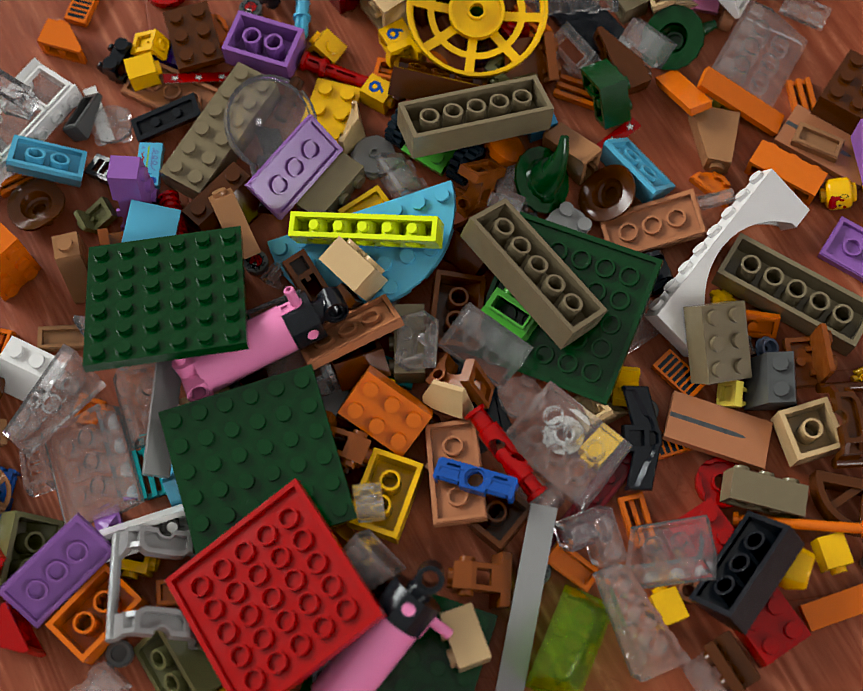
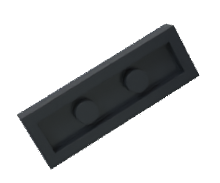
(166, 117)

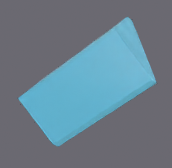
(46, 161)
(649, 179)

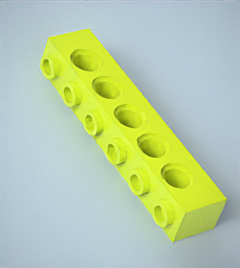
(367, 229)

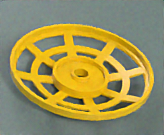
(476, 29)

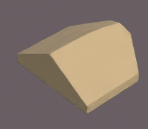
(353, 131)
(448, 399)

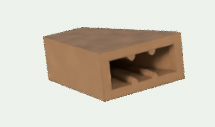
(715, 137)
(583, 154)
(231, 215)
(72, 261)

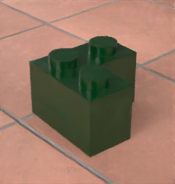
(608, 92)

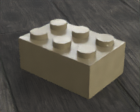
(717, 342)

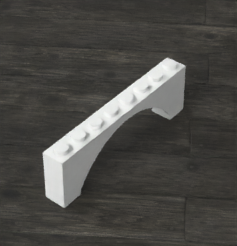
(762, 202)

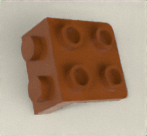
(541, 61)
(812, 357)

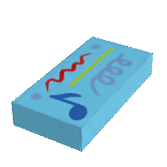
(152, 157)

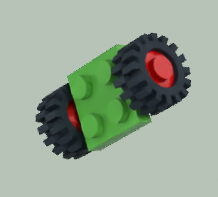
(437, 162)

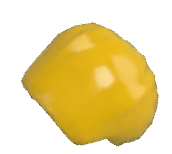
(799, 572)

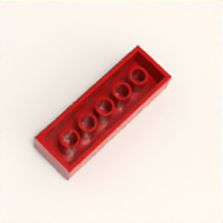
(777, 625)

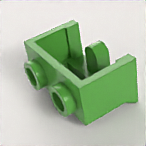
(521, 331)

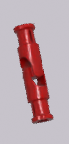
(508, 456)

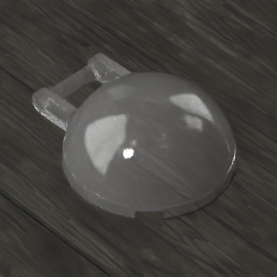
(263, 116)

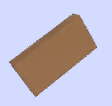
(817, 142)
(53, 337)

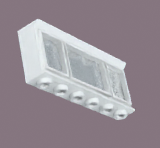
(56, 101)

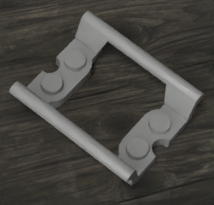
(148, 618)

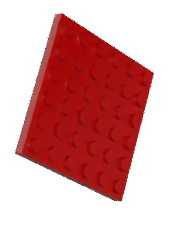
(274, 596)

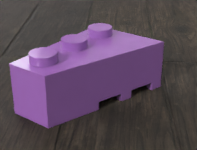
(130, 181)

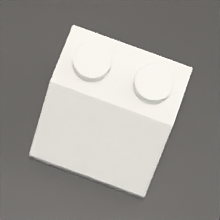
(22, 367)

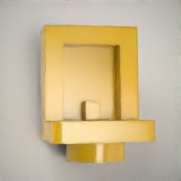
(327, 45)
(404, 48)
(131, 568)

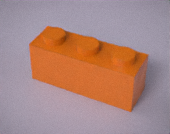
(797, 174)

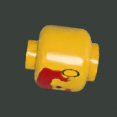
(838, 193)

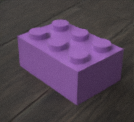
(264, 45)

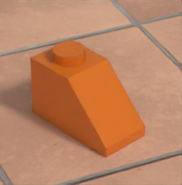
(59, 41)

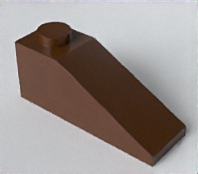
(626, 60)
(304, 274)

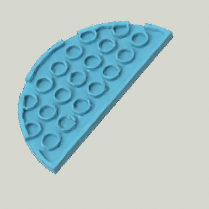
(402, 266)

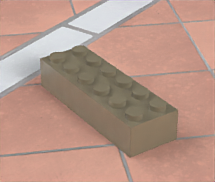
(474, 116)
(205, 149)
(533, 273)
(791, 290)

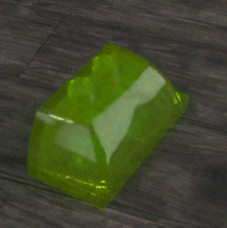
(569, 643)

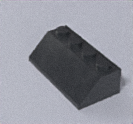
(748, 571)

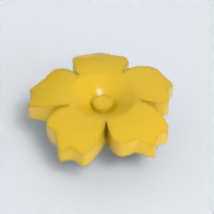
(720, 296)

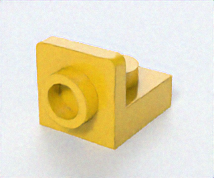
(152, 42)
(628, 376)

